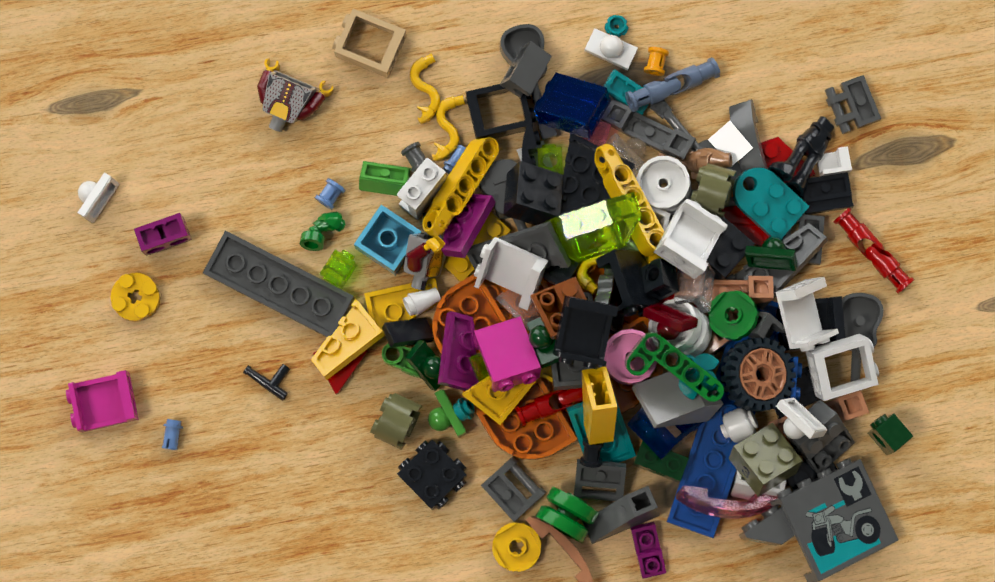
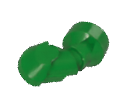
(313, 238)

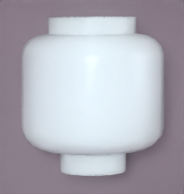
(739, 424)

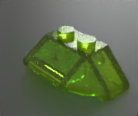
(598, 227)

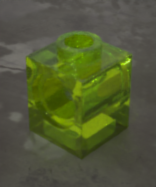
(550, 150)
(339, 268)

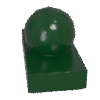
(771, 255)
(542, 343)
(425, 364)

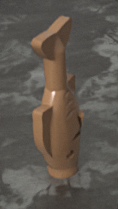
(701, 157)

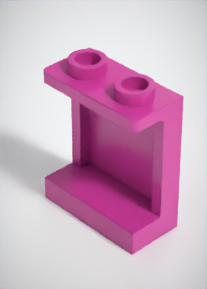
(507, 354)
(102, 402)

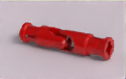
(881, 259)
(541, 409)

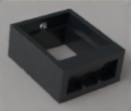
(500, 131)

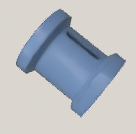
(330, 194)

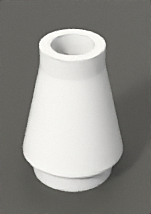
(420, 301)

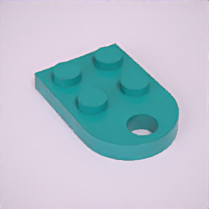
(769, 203)

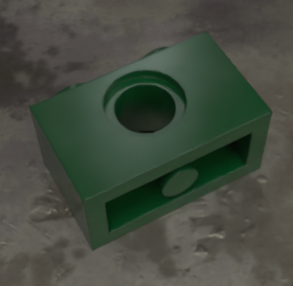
(889, 433)
(670, 467)

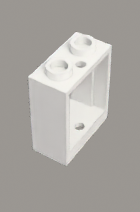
(819, 371)

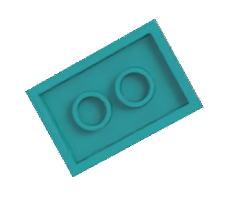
(615, 451)

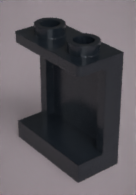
(628, 276)
(830, 315)
(583, 331)

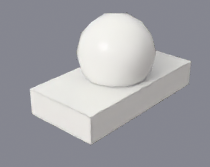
(611, 49)
(96, 196)
(799, 420)

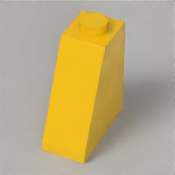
(598, 406)

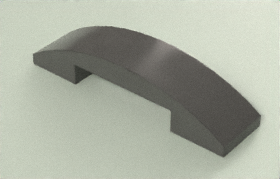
(744, 119)
(651, 132)

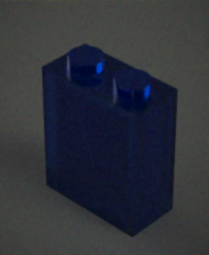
(572, 105)

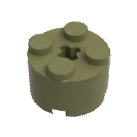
(714, 188)
(396, 421)

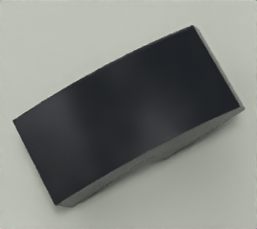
(529, 145)

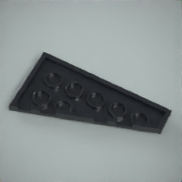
(580, 188)

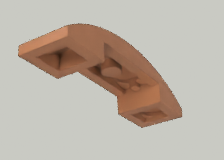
(756, 287)
(846, 406)
(543, 529)

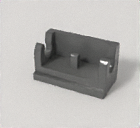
(526, 69)

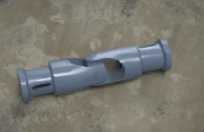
(659, 90)

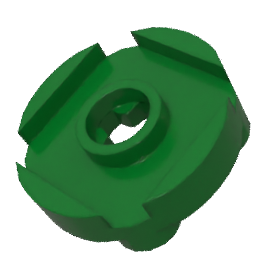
(734, 329)

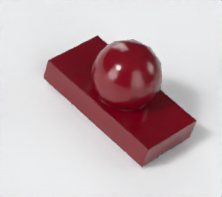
(669, 320)

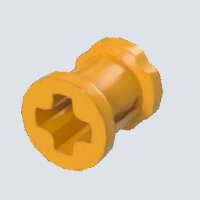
(656, 61)

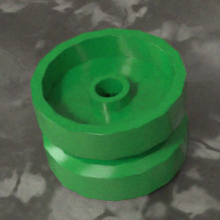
(568, 512)

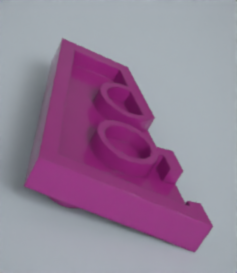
(466, 226)
(457, 347)

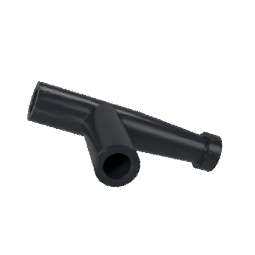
(270, 385)

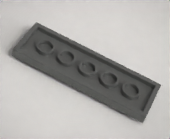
(278, 284)

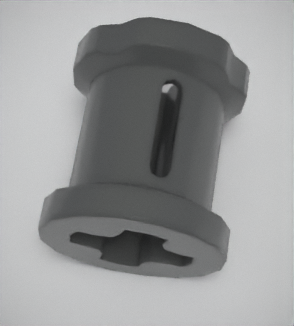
(414, 155)

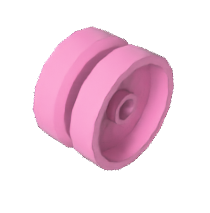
(616, 350)

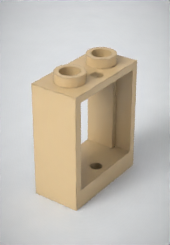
(392, 52)

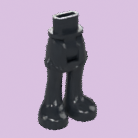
(809, 144)

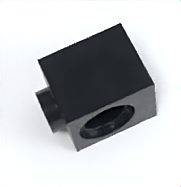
(659, 279)

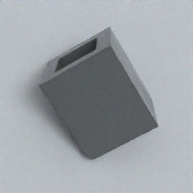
(766, 326)

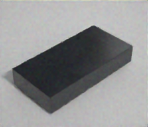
(407, 332)

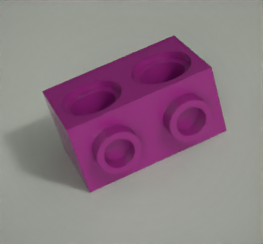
(162, 234)

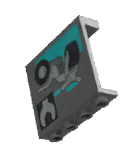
(836, 518)

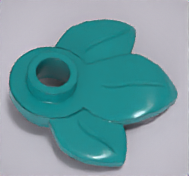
(706, 362)

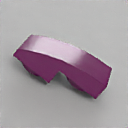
(648, 550)

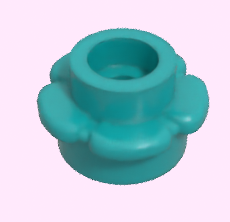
(616, 20)
(464, 409)

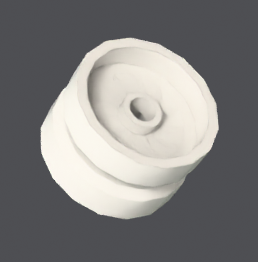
(669, 171)
(692, 341)

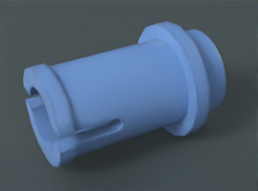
(449, 165)
(171, 434)

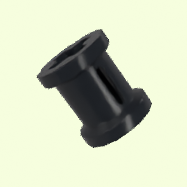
(591, 454)

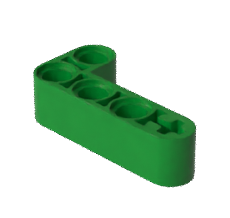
(677, 370)

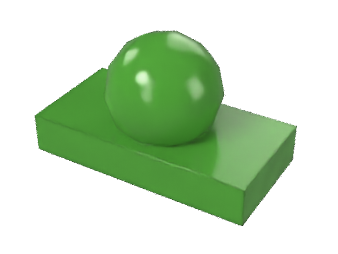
(444, 416)

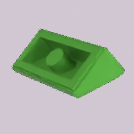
(383, 178)

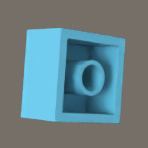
(386, 239)

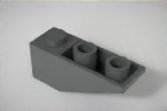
(623, 514)

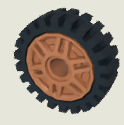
(742, 379)

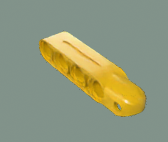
(614, 166)
(467, 178)

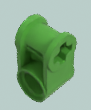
(401, 363)

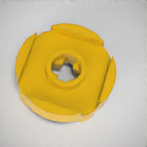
(128, 285)
(512, 560)

